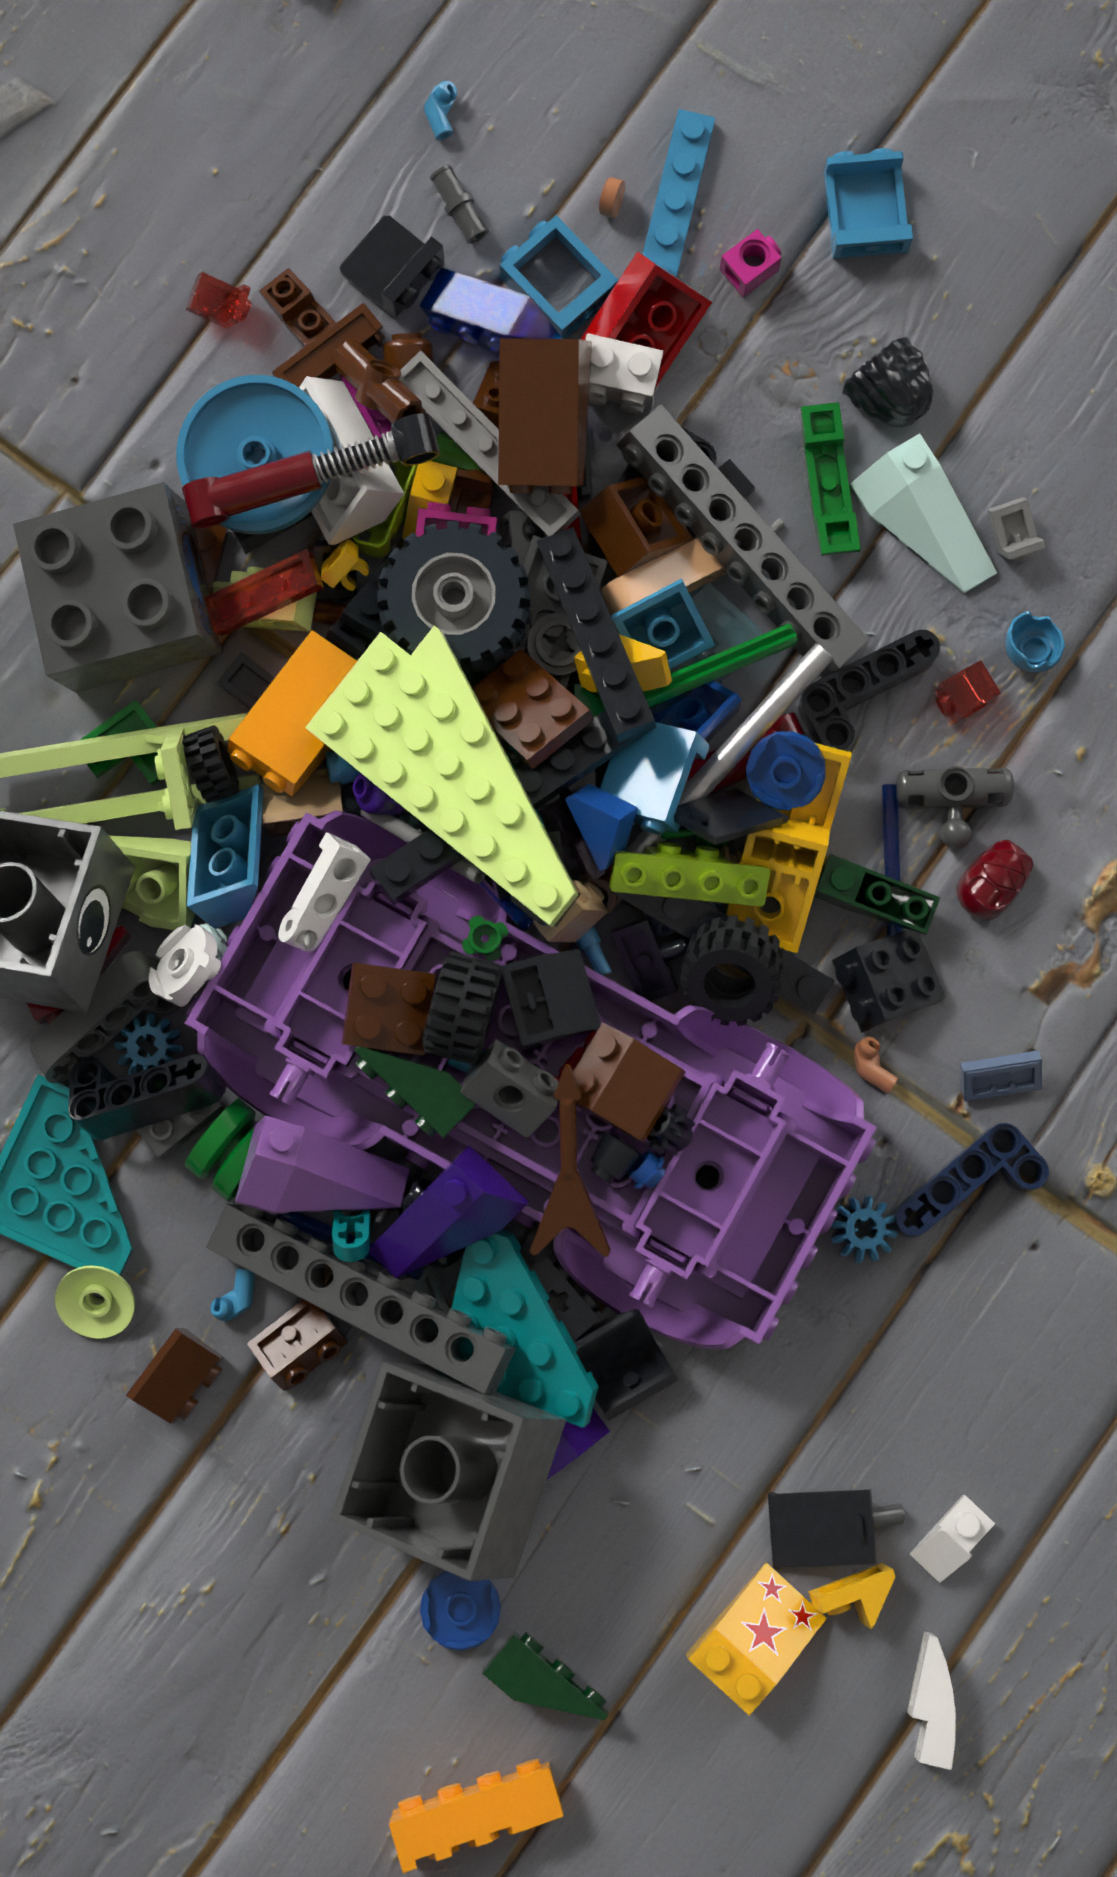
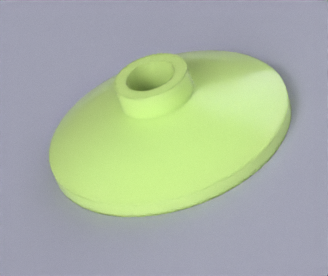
(92, 1315)

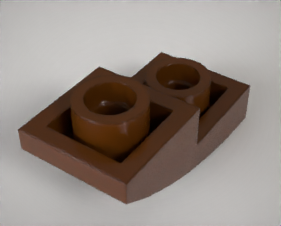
(296, 307)

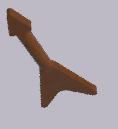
(569, 1199)

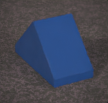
(603, 822)

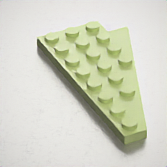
(432, 749)

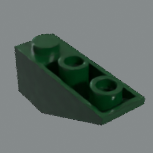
(875, 895)
(425, 1089)
(534, 1680)

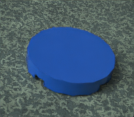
(786, 770)
(460, 1611)

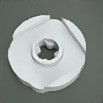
(185, 964)

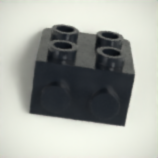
(393, 265)
(888, 979)
(624, 1363)

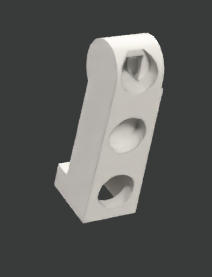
(323, 893)

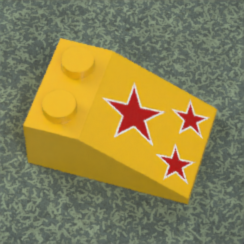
(756, 1638)

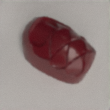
(994, 880)

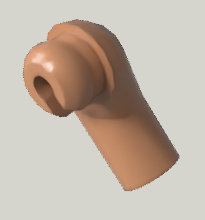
(868, 1065)

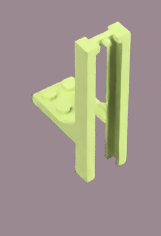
(177, 801)

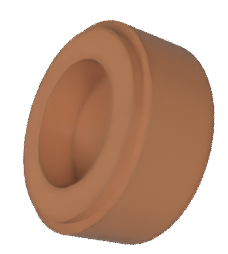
(612, 197)

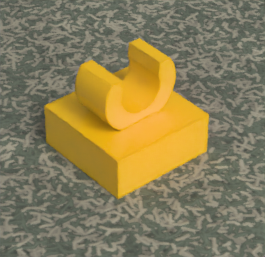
(340, 563)

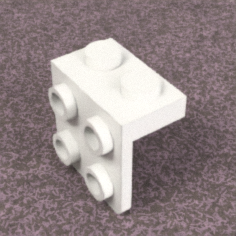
(623, 374)

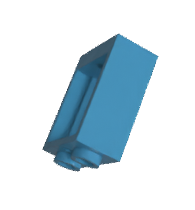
(584, 305)

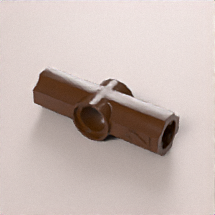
(375, 382)

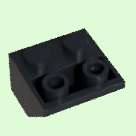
(550, 998)

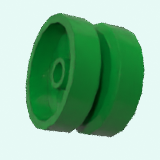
(226, 1145)

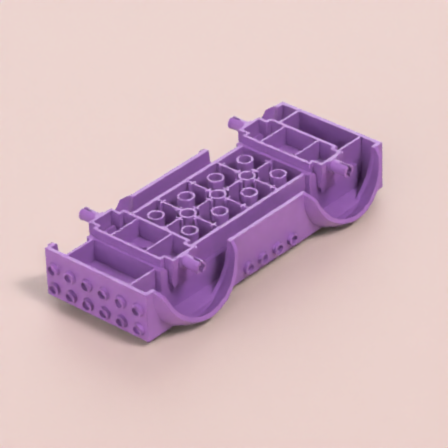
(761, 1110)

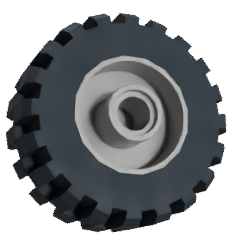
(463, 587)

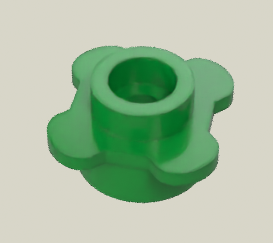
(480, 927)

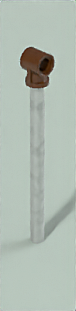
(735, 747)

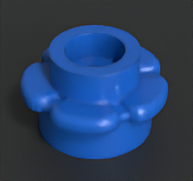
(647, 1170)

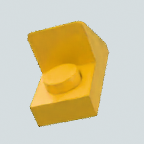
(865, 1588)

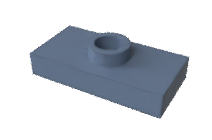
(1001, 1076)

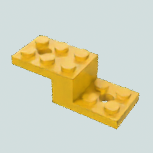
(795, 856)

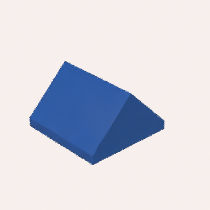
(702, 711)

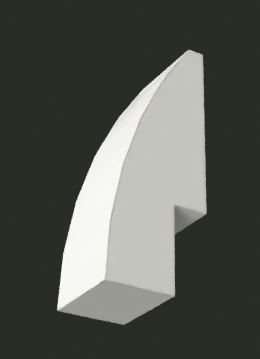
(934, 1704)

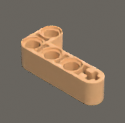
(686, 562)

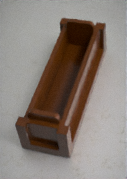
(316, 357)

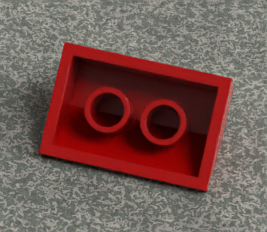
(650, 310)

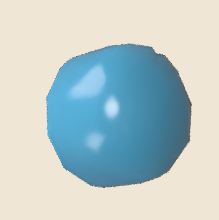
(1034, 643)

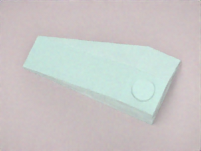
(918, 505)

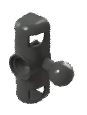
(977, 783)

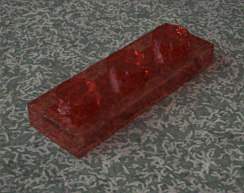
(263, 592)

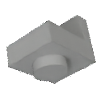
(1015, 530)

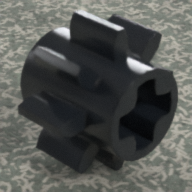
(671, 1131)

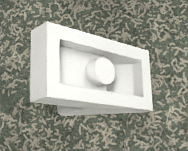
(952, 1539)

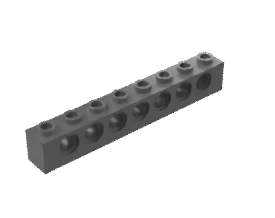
(740, 522)
(234, 1241)

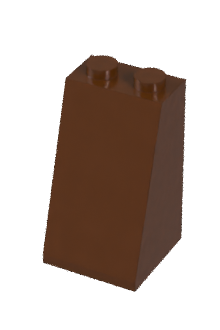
(543, 413)

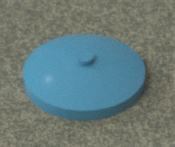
(250, 425)

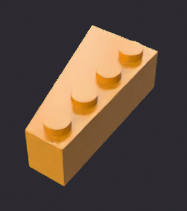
(474, 1813)

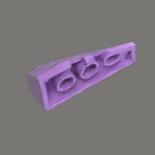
(308, 1171)

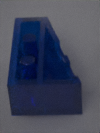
(483, 311)

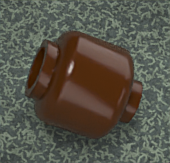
(405, 347)

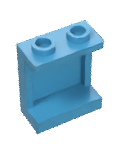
(866, 204)
(654, 774)

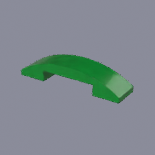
(828, 479)

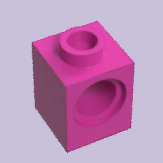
(745, 277)

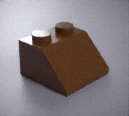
(633, 525)
(625, 1082)
(176, 1376)

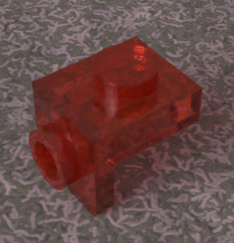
(219, 301)

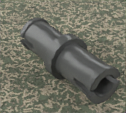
(459, 204)

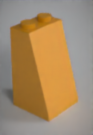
(274, 732)

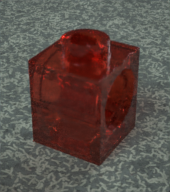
(966, 692)

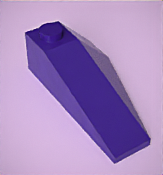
(453, 1212)

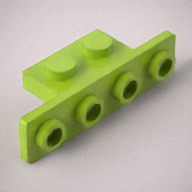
(689, 875)

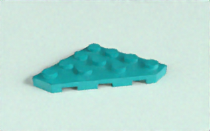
(58, 1188)
(508, 1297)

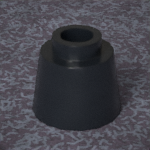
(613, 1157)

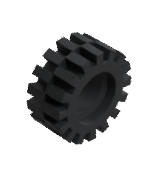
(210, 764)

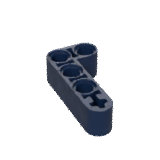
(962, 1186)

